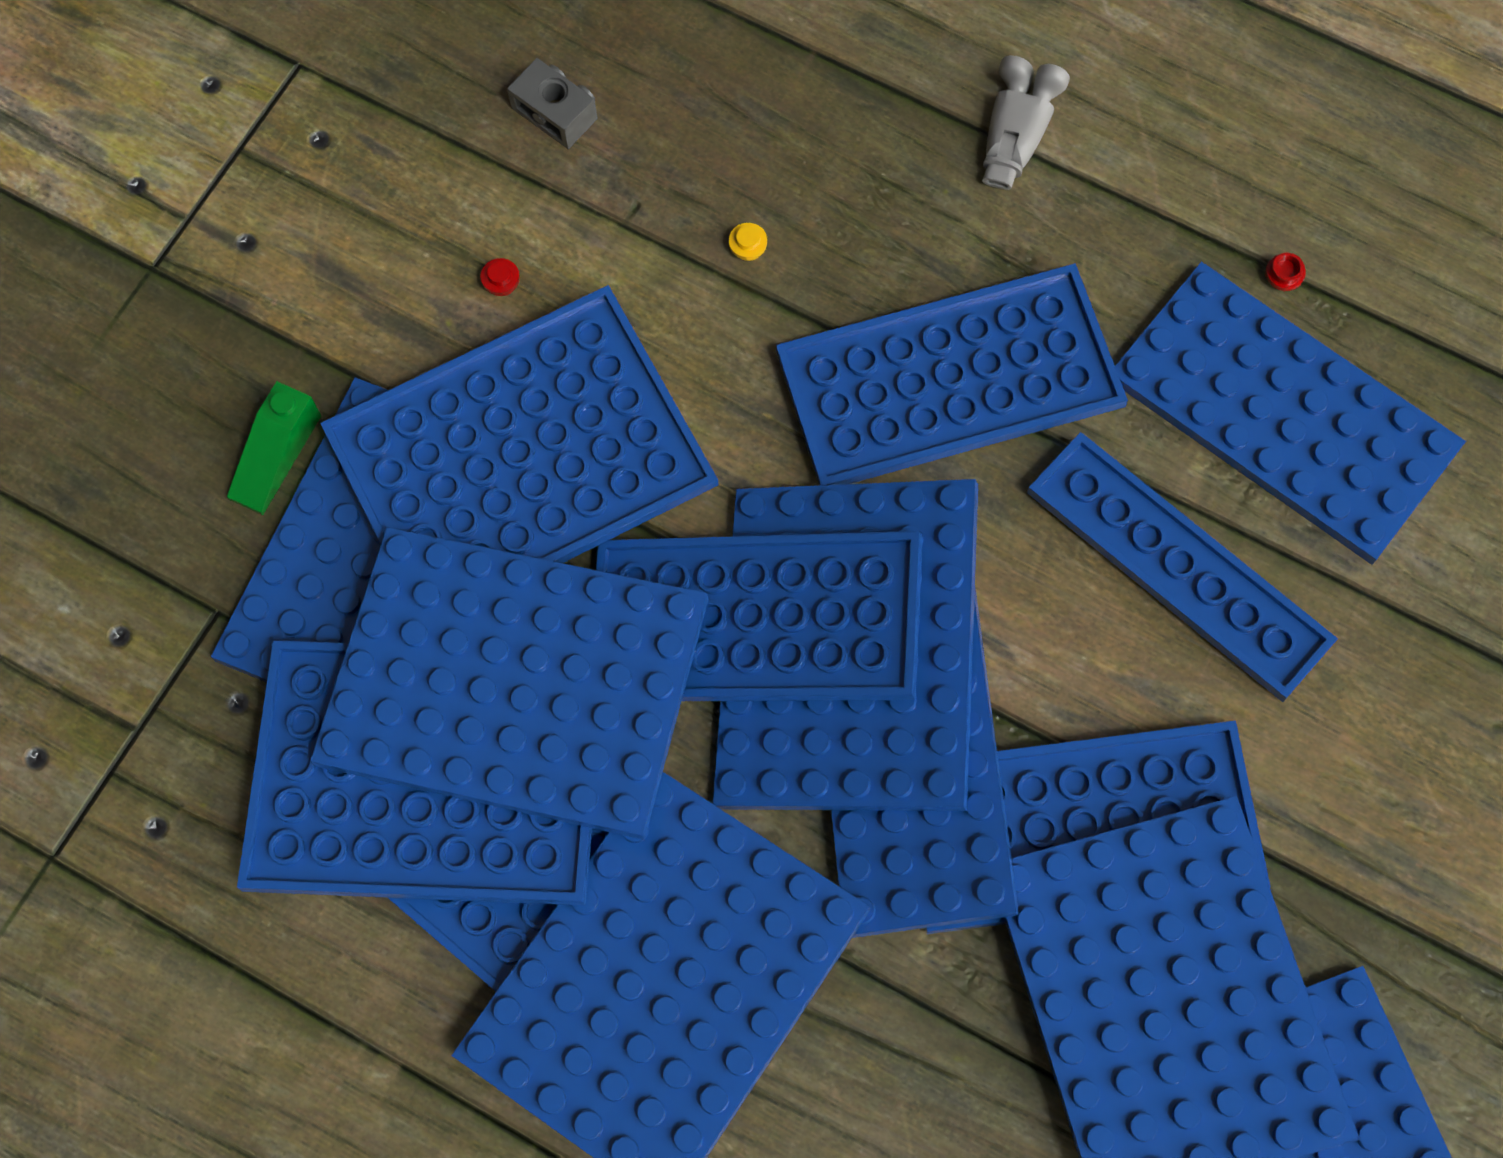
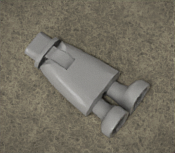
(1019, 118)

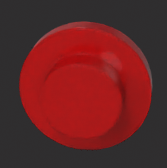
(1285, 271)
(500, 277)

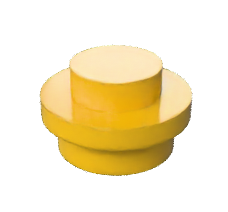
(748, 241)

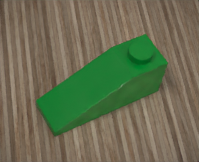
(273, 446)

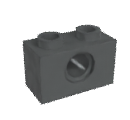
(561, 120)

